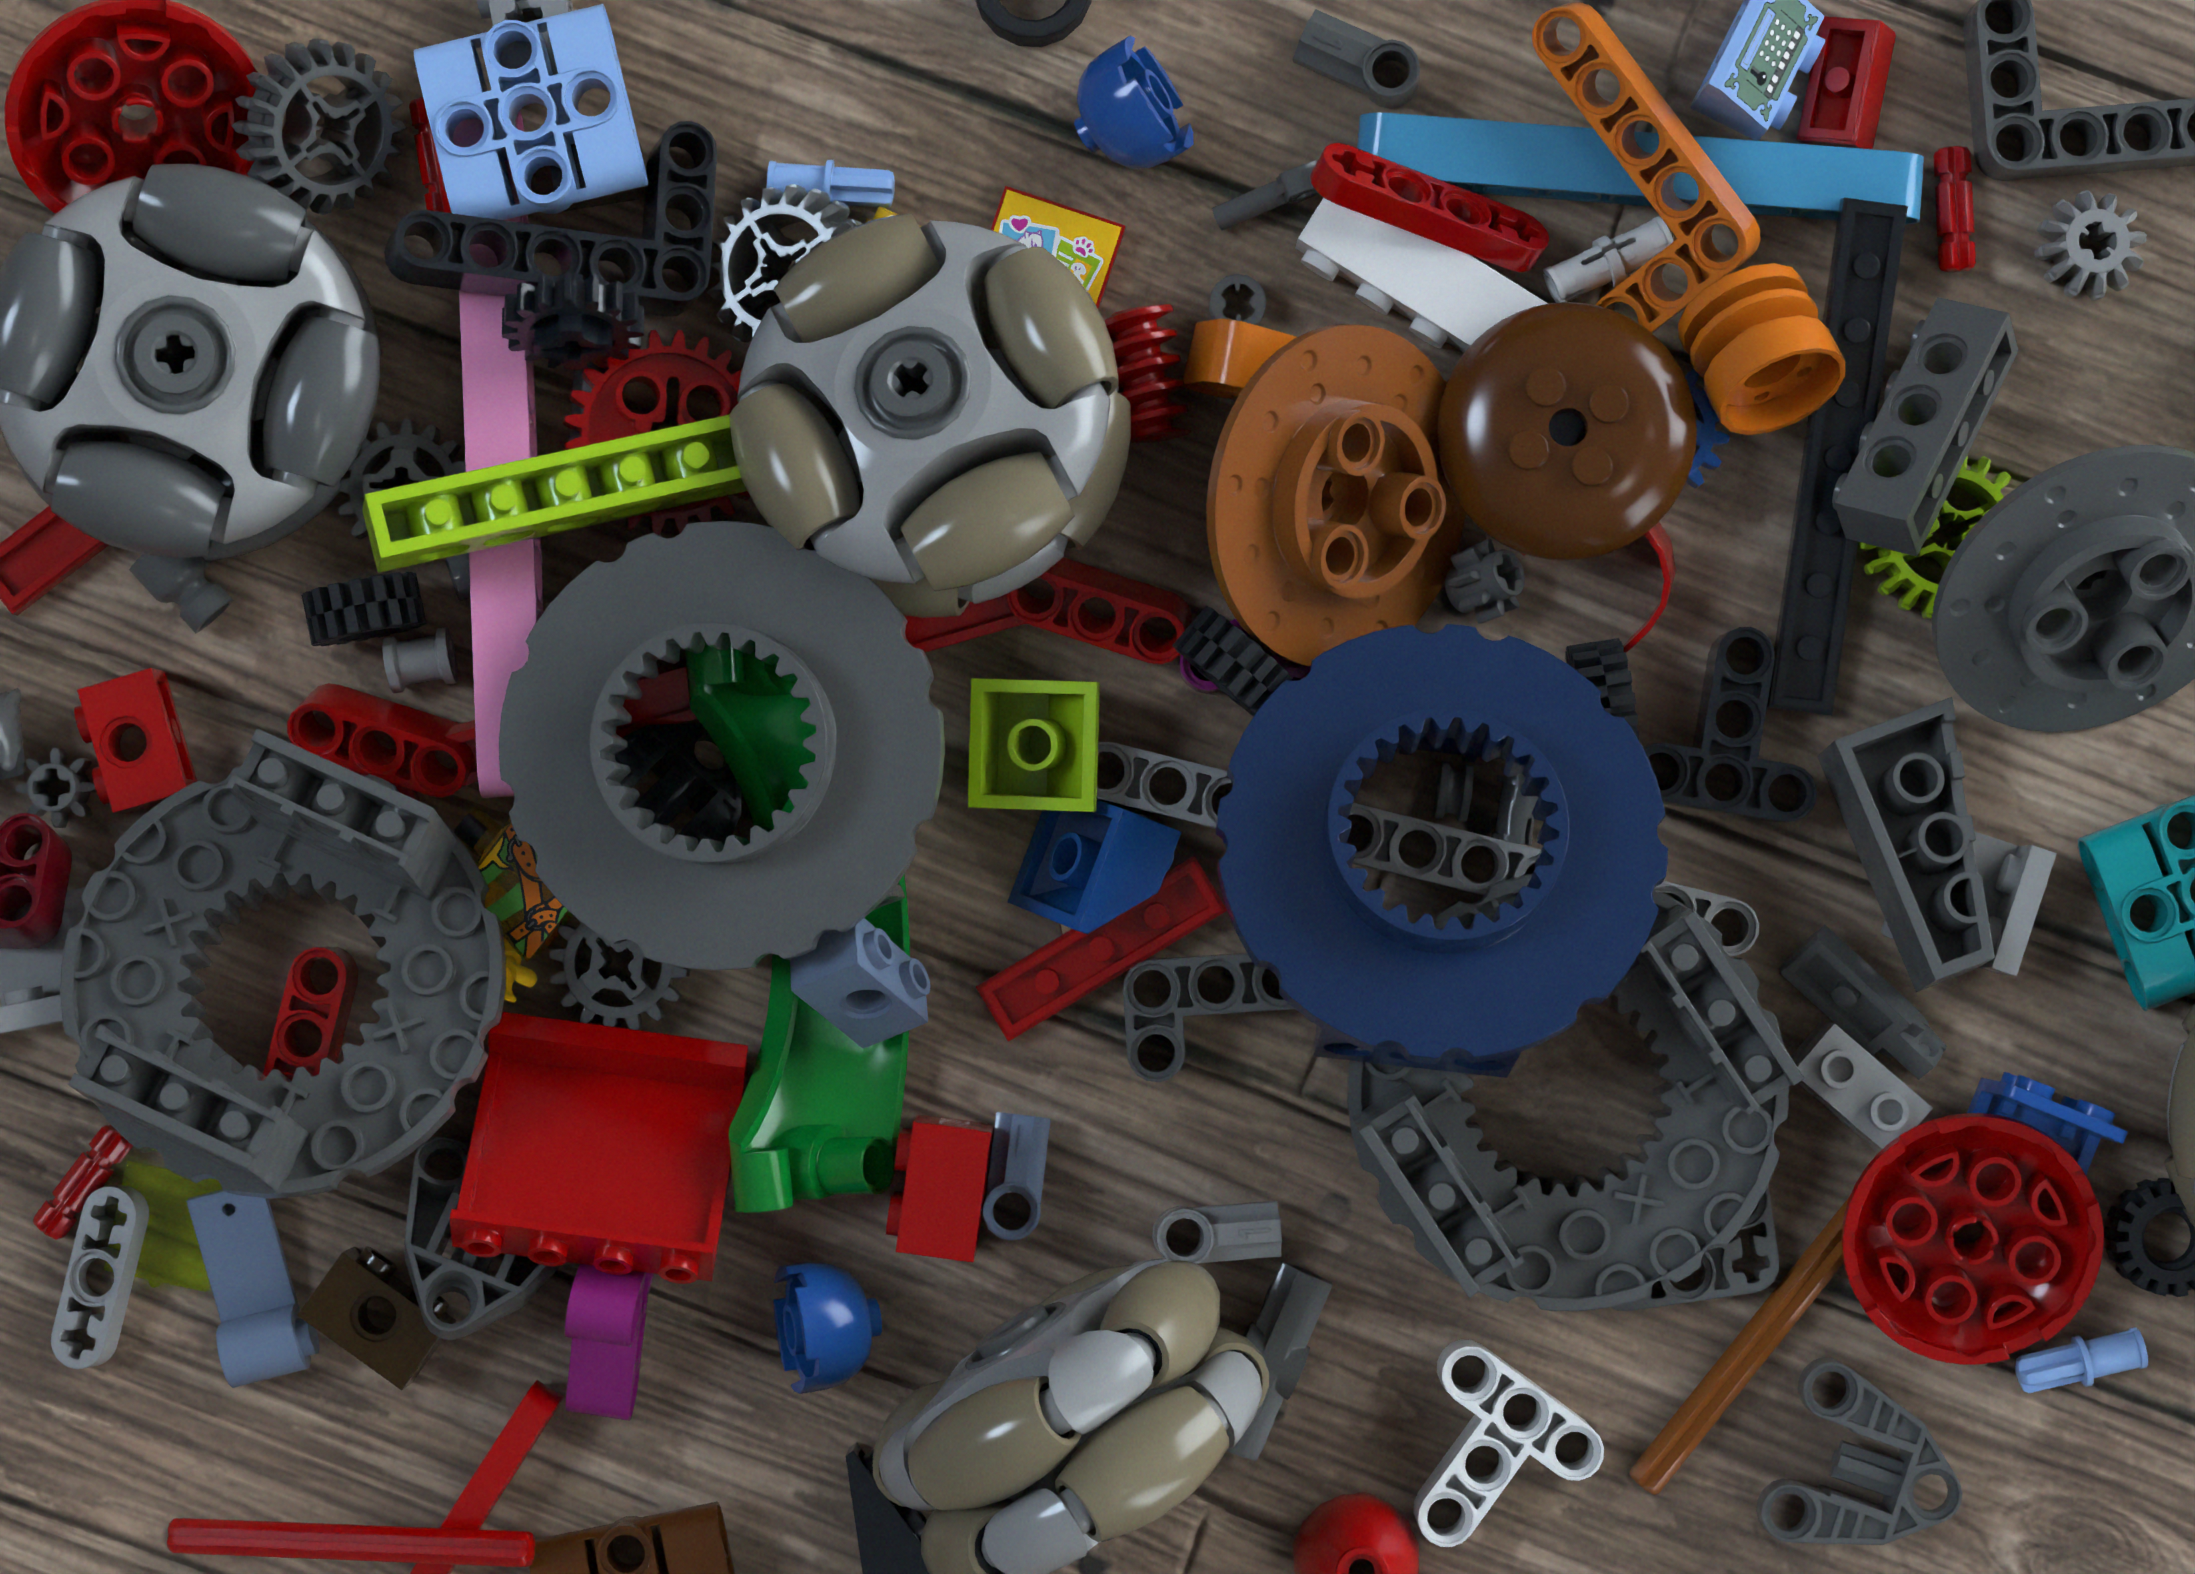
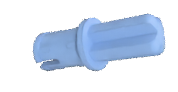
(843, 184)
(2082, 1361)

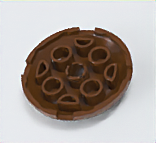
(1555, 496)

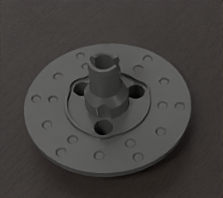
(2076, 593)

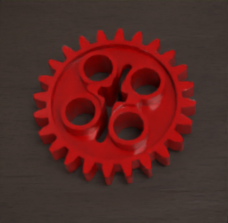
(609, 419)

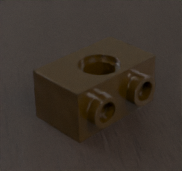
(340, 1314)

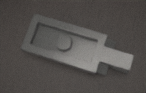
(1862, 1002)

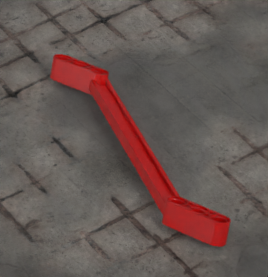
(667, 697)

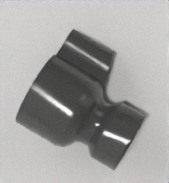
(184, 583)

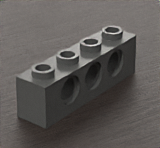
(1948, 388)

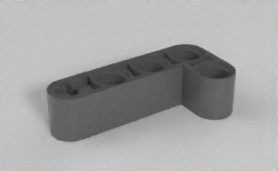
(1186, 1001)

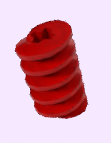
(1141, 372)

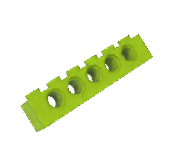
(551, 493)

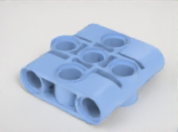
(457, 91)

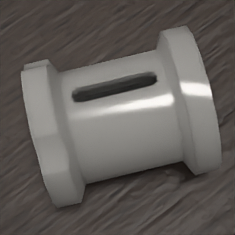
(420, 660)

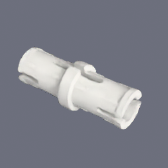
(1607, 261)

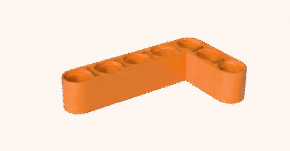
(1650, 171)

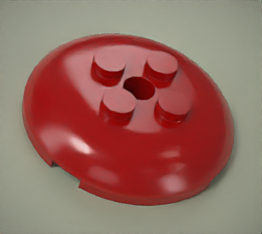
(112, 53)
(1983, 1296)

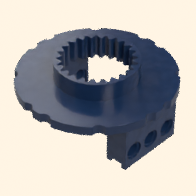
(1403, 987)

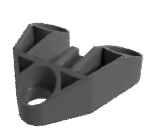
(464, 1273)
(1847, 1519)

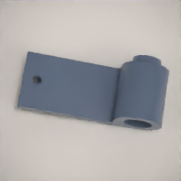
(251, 1289)

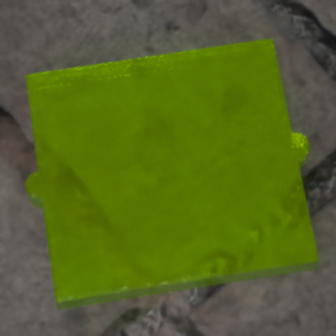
(170, 1243)

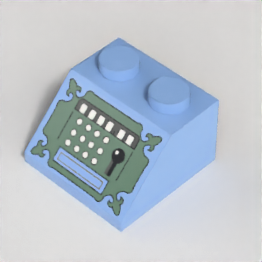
(1758, 63)

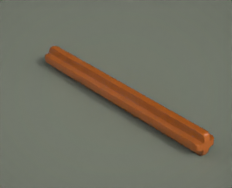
(1742, 1359)

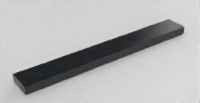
(1819, 554)

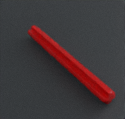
(351, 1542)

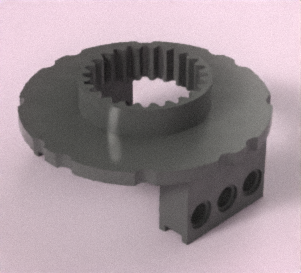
(866, 791)
(190, 868)
(1631, 1227)

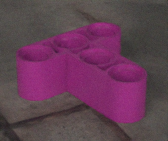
(607, 1341)

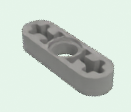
(108, 1325)

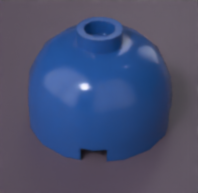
(1129, 108)
(823, 1324)

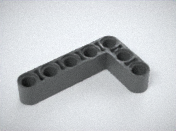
(2040, 129)

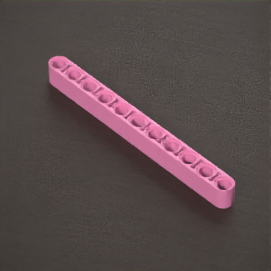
(497, 431)

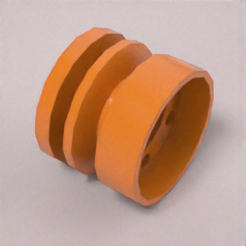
(1761, 349)

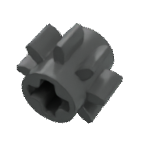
(1484, 581)
(52, 772)

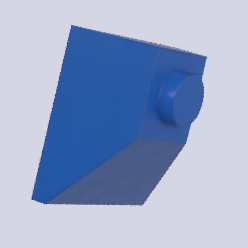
(1092, 865)

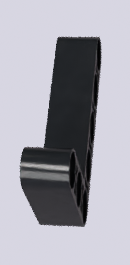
(577, 250)

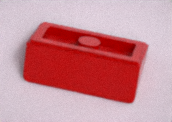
(1847, 83)

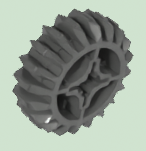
(359, 105)
(760, 237)

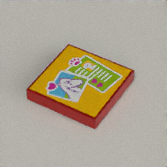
(1074, 237)

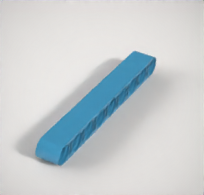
(1580, 166)

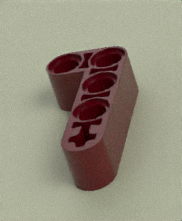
(35, 880)

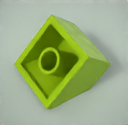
(1033, 744)

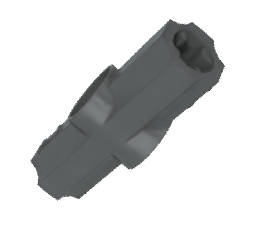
(1282, 1338)

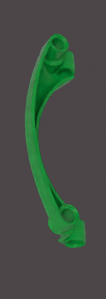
(818, 1105)

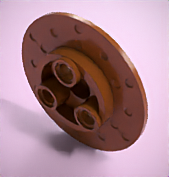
(1332, 493)

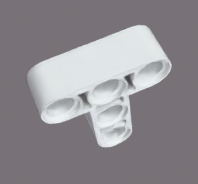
(1511, 1441)

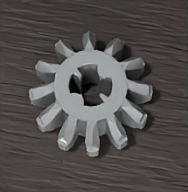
(2081, 265)

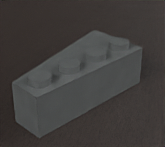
(1915, 839)

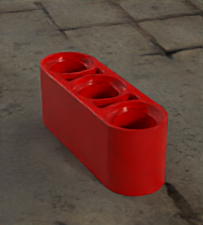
(304, 1001)

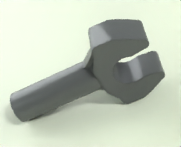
(1289, 188)

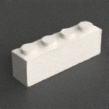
(1433, 285)

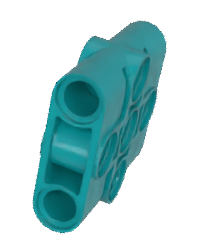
(2138, 861)

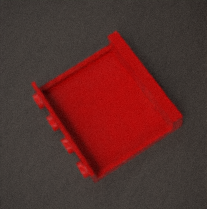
(601, 1148)

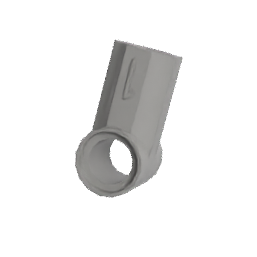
(1225, 1232)

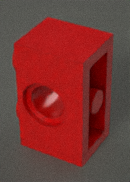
(107, 713)

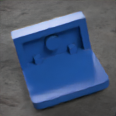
(2071, 1123)

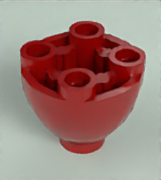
(1355, 1529)

